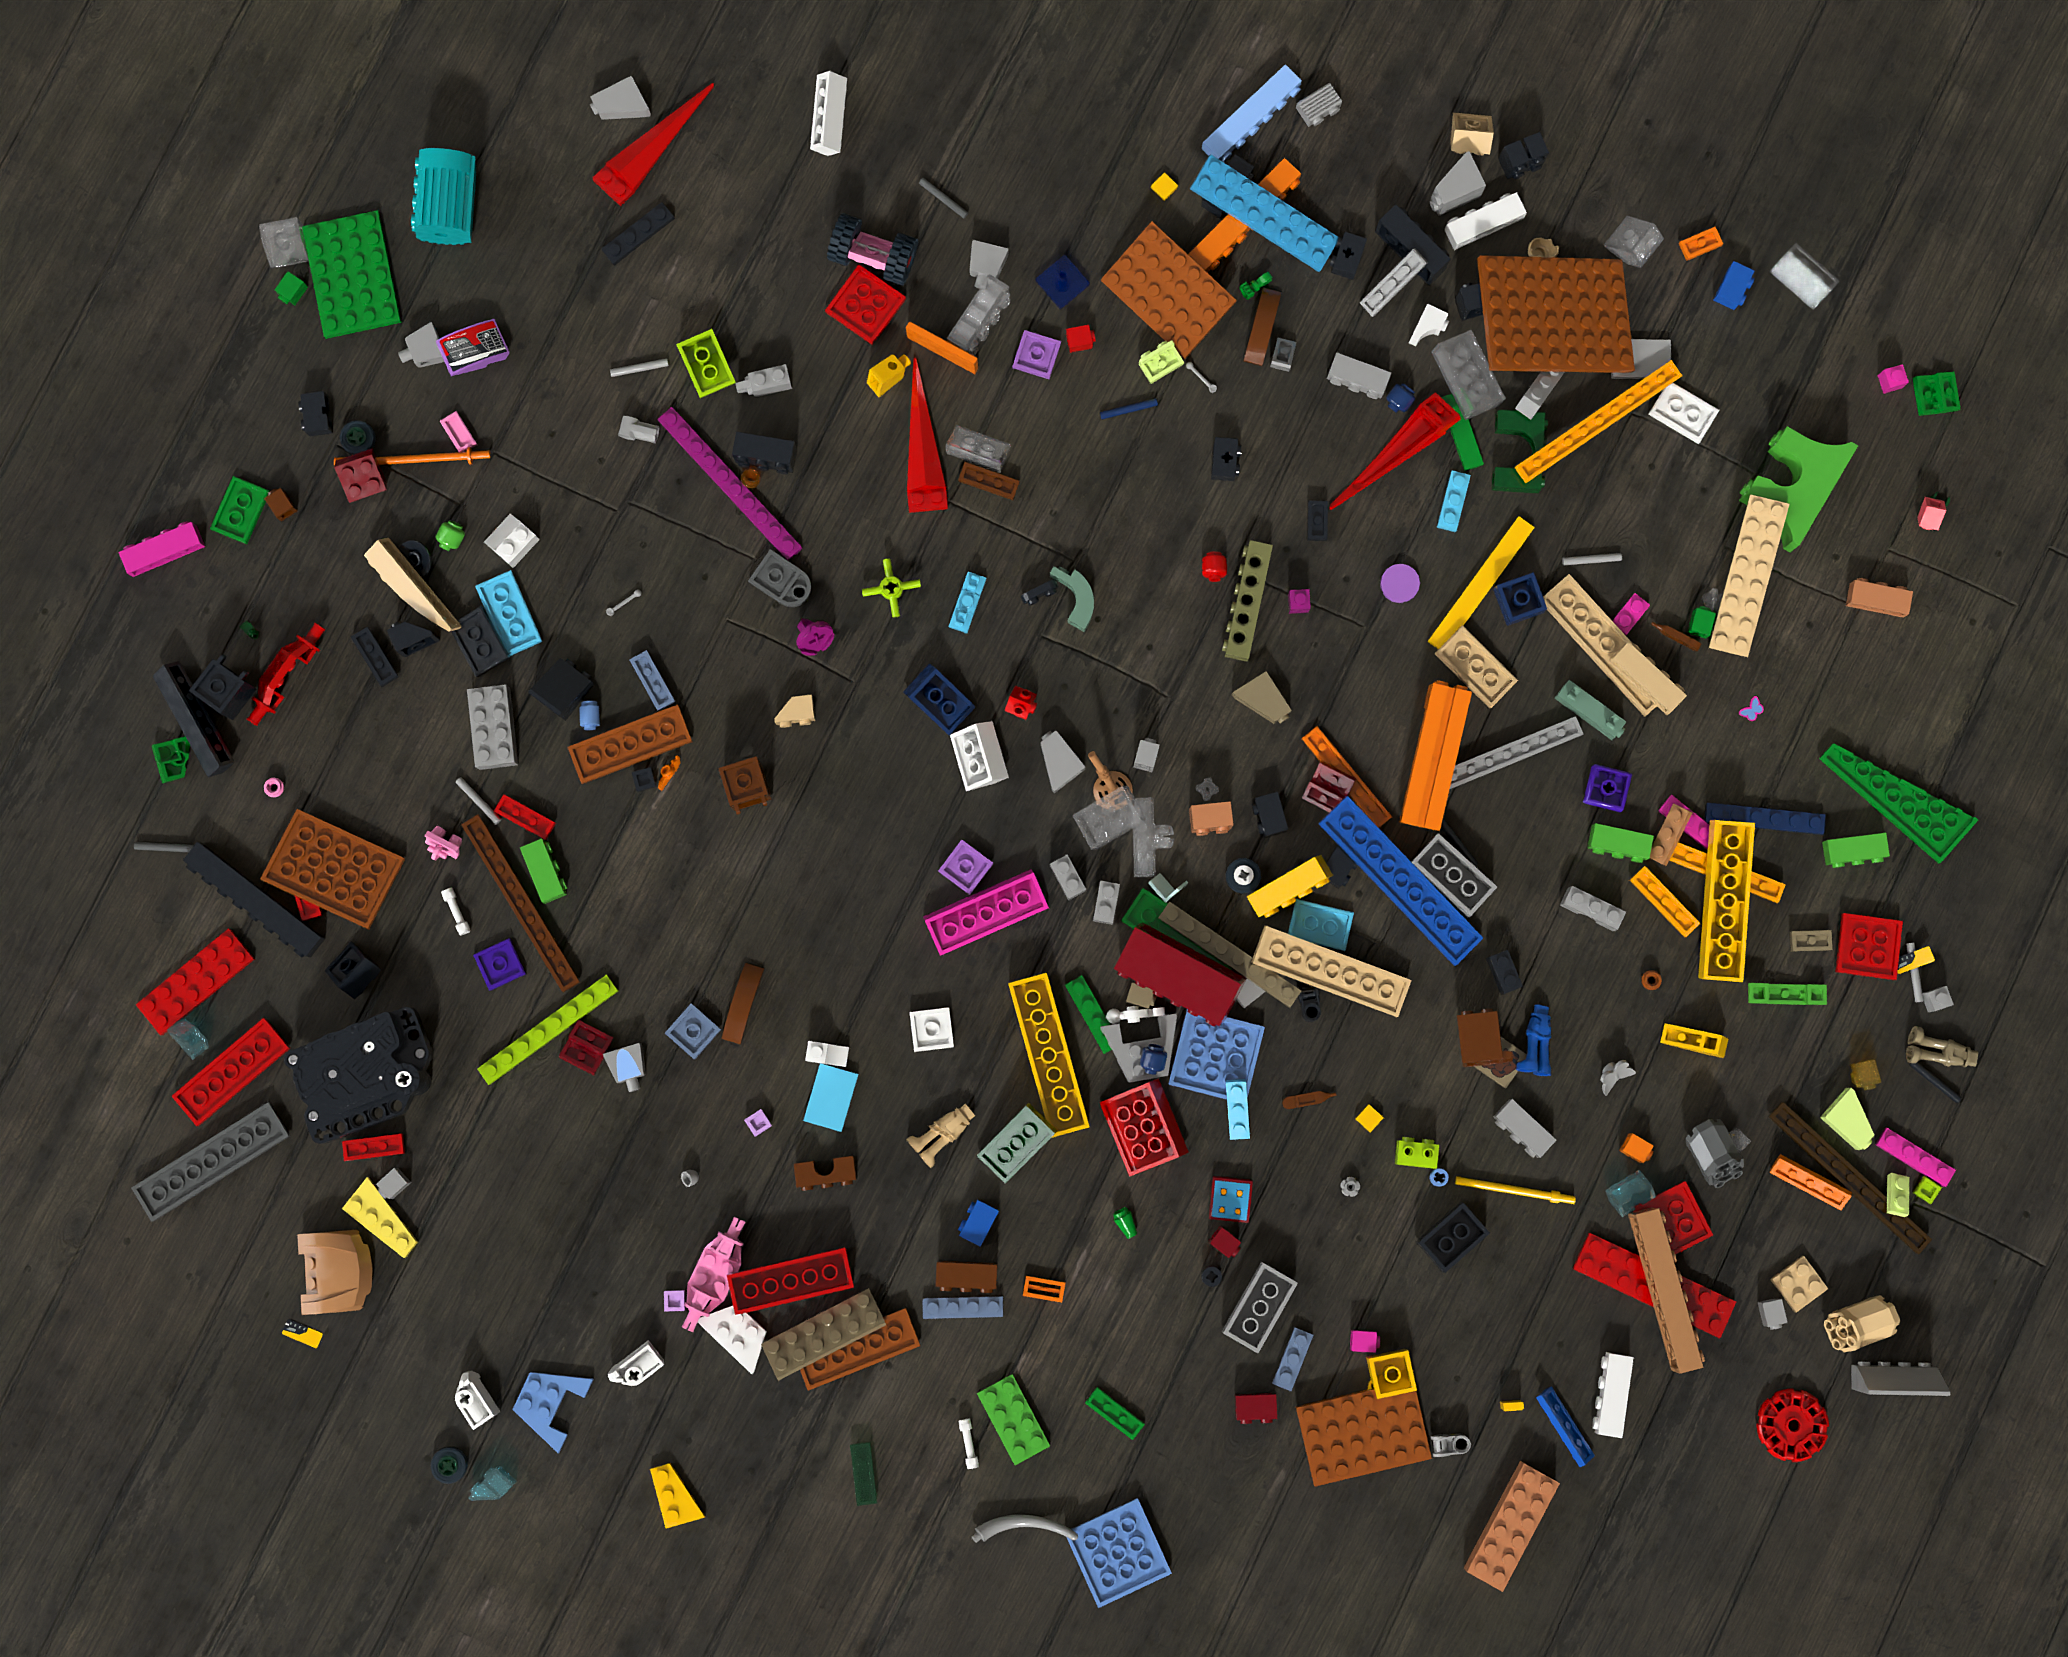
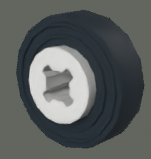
(1236, 877)

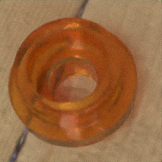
(750, 473)

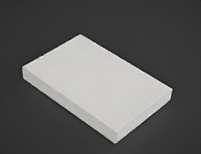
(1684, 412)

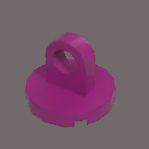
(814, 636)

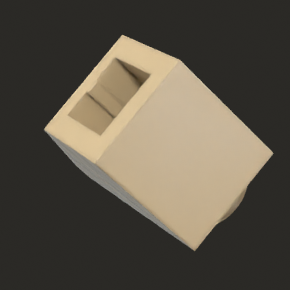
(797, 710)

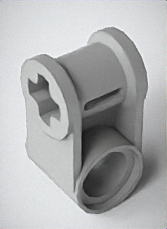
(1448, 1444)

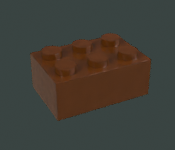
(966, 1276)

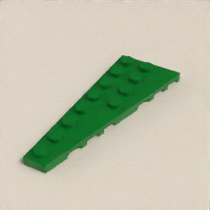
(1920, 816)

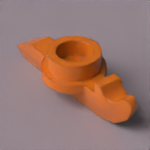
(667, 772)

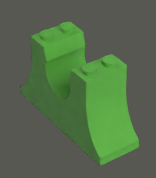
(1814, 474)

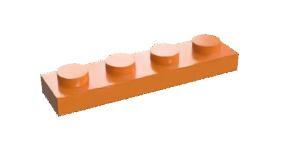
(1810, 1182)

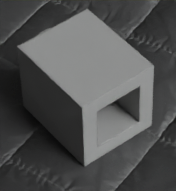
(1937, 999)
(392, 1184)
(1772, 1313)

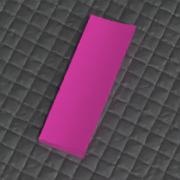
(985, 912)

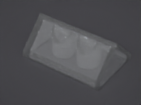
(1804, 276)
(977, 448)

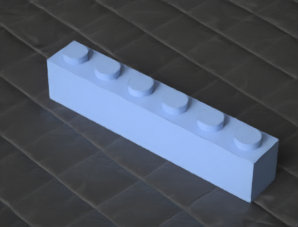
(1252, 114)

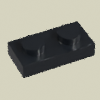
(1317, 521)

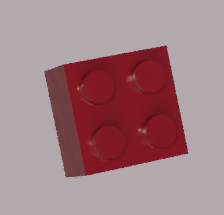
(360, 475)

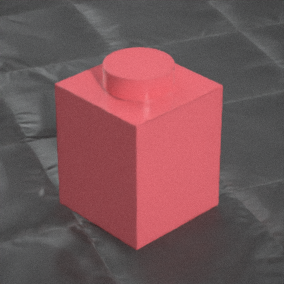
(1931, 513)

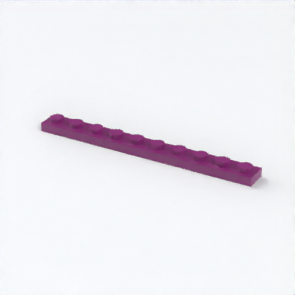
(729, 484)

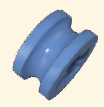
(1440, 1171)

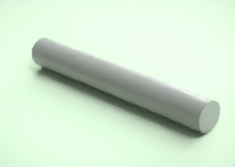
(639, 367)
(1592, 559)
(478, 800)
(1915, 977)

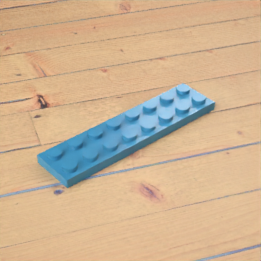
(1264, 213)

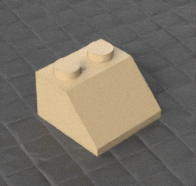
(1471, 133)

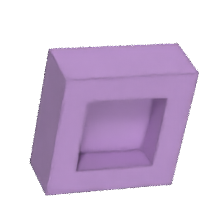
(758, 1122)
(674, 1300)

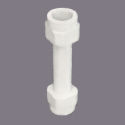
(462, 926)
(971, 1460)

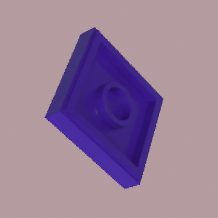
(499, 964)

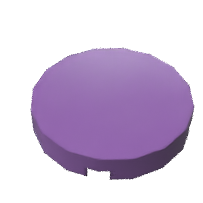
(1400, 583)

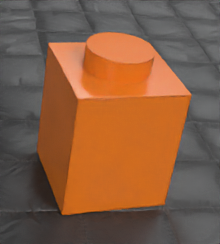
(1637, 1148)

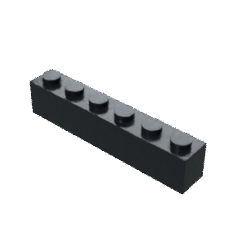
(193, 719)

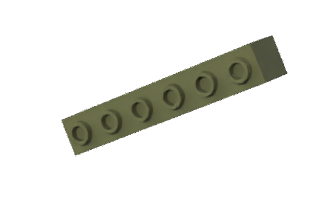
(1262, 553)

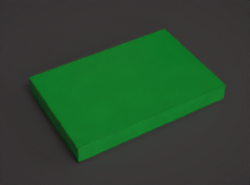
(239, 510)

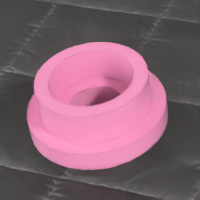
(268, 785)

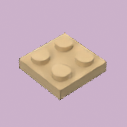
(1799, 1284)

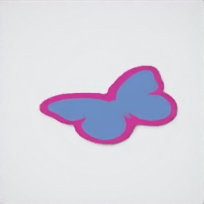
(1752, 711)

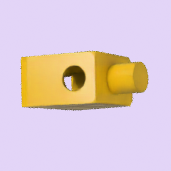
(887, 373)

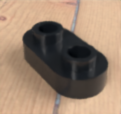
(1032, 596)

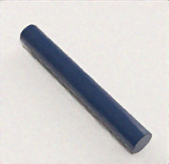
(1128, 408)

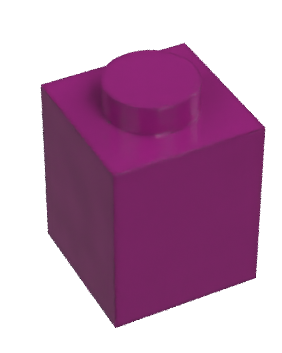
(1299, 601)

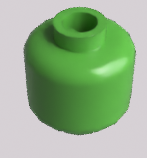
(450, 535)

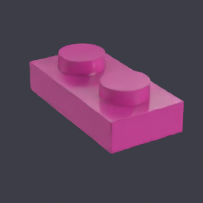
(1630, 613)

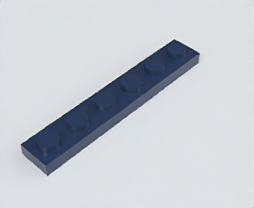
(1767, 818)

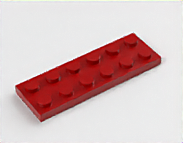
(195, 981)
(231, 1072)

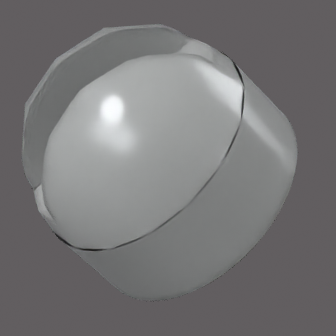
(689, 1177)

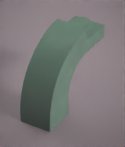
(1083, 593)

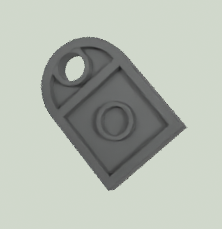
(780, 579)

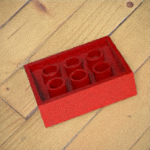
(1144, 1127)

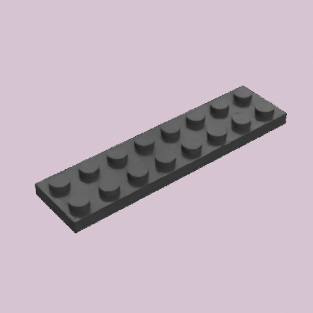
(210, 1161)

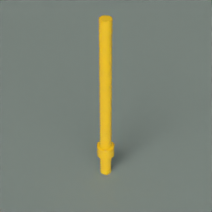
(1553, 1196)

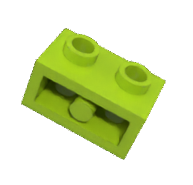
(1416, 1153)

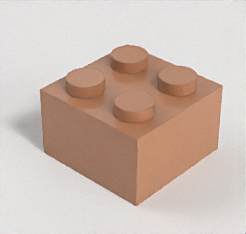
(1211, 818)

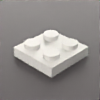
(931, 1029)

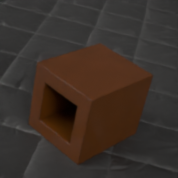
(280, 504)

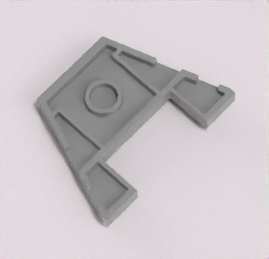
(1129, 1054)

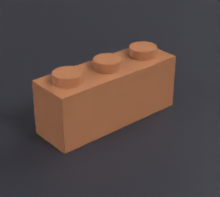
(1879, 597)

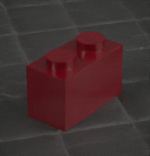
(1225, 1242)
(1255, 1407)

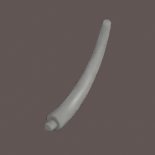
(1007, 1522)

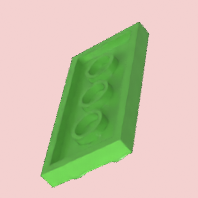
(1013, 1419)

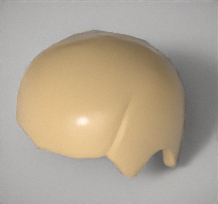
(1542, 248)

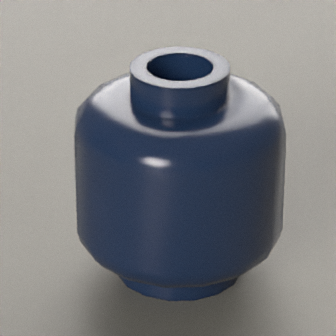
(1400, 398)
(1153, 1058)

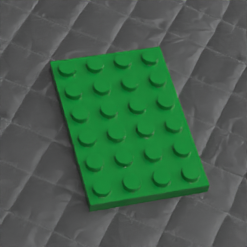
(351, 274)

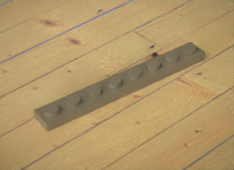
(1229, 954)

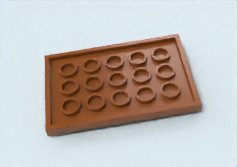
(1168, 289)
(332, 869)
(1361, 1434)

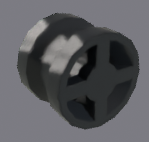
(1209, 1274)

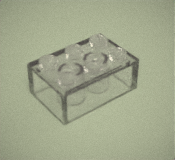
(1109, 817)

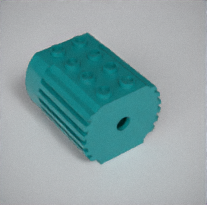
(444, 196)

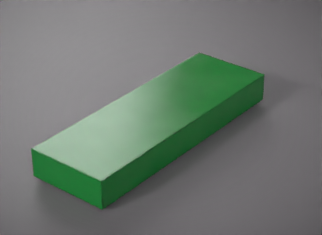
(1114, 1413)

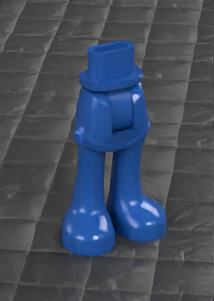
(1538, 1029)

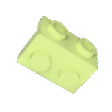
(1161, 361)

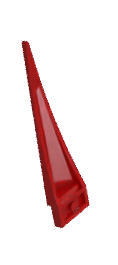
(629, 168)
(1423, 427)
(925, 478)

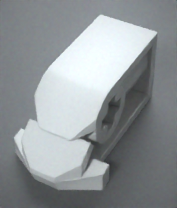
(644, 1360)
(480, 1405)

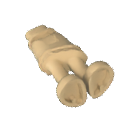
(948, 1127)

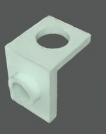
(1163, 888)

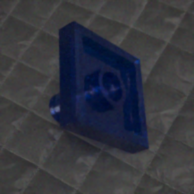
(1062, 282)

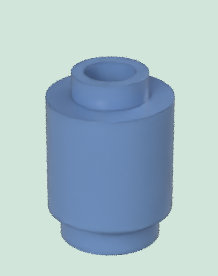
(589, 715)

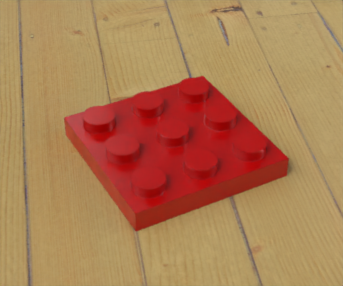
(865, 304)
(1869, 946)
(1682, 1216)

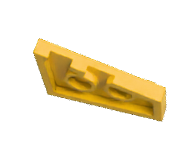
(673, 1497)

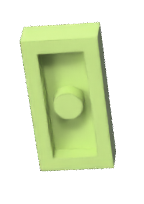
(1897, 1194)

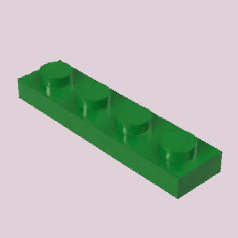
(1089, 1010)

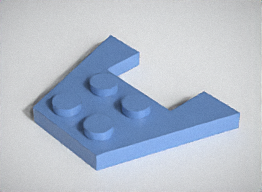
(541, 1400)

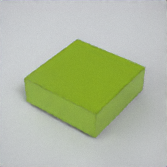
(1927, 1190)

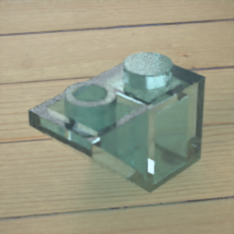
(188, 1038)
(494, 1487)

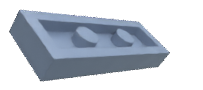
(652, 680)
(1292, 1359)

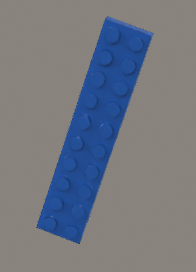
(1400, 880)

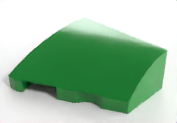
(172, 758)

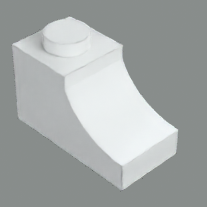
(1431, 322)
(827, 1054)

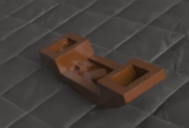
(1262, 326)
(742, 1003)

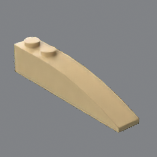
(408, 584)

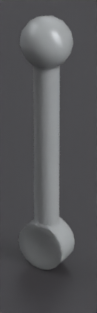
(1212, 388)
(610, 611)

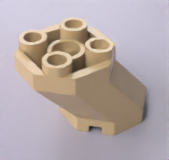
(1861, 1324)

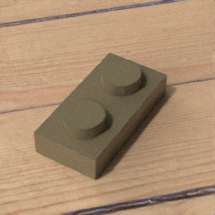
(1811, 940)

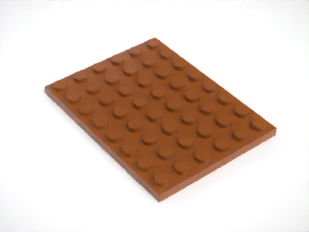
(1555, 314)

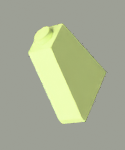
(1849, 1120)

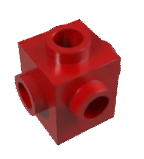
(1021, 702)

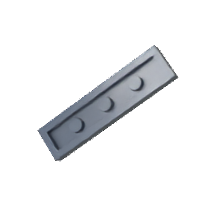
(963, 1307)

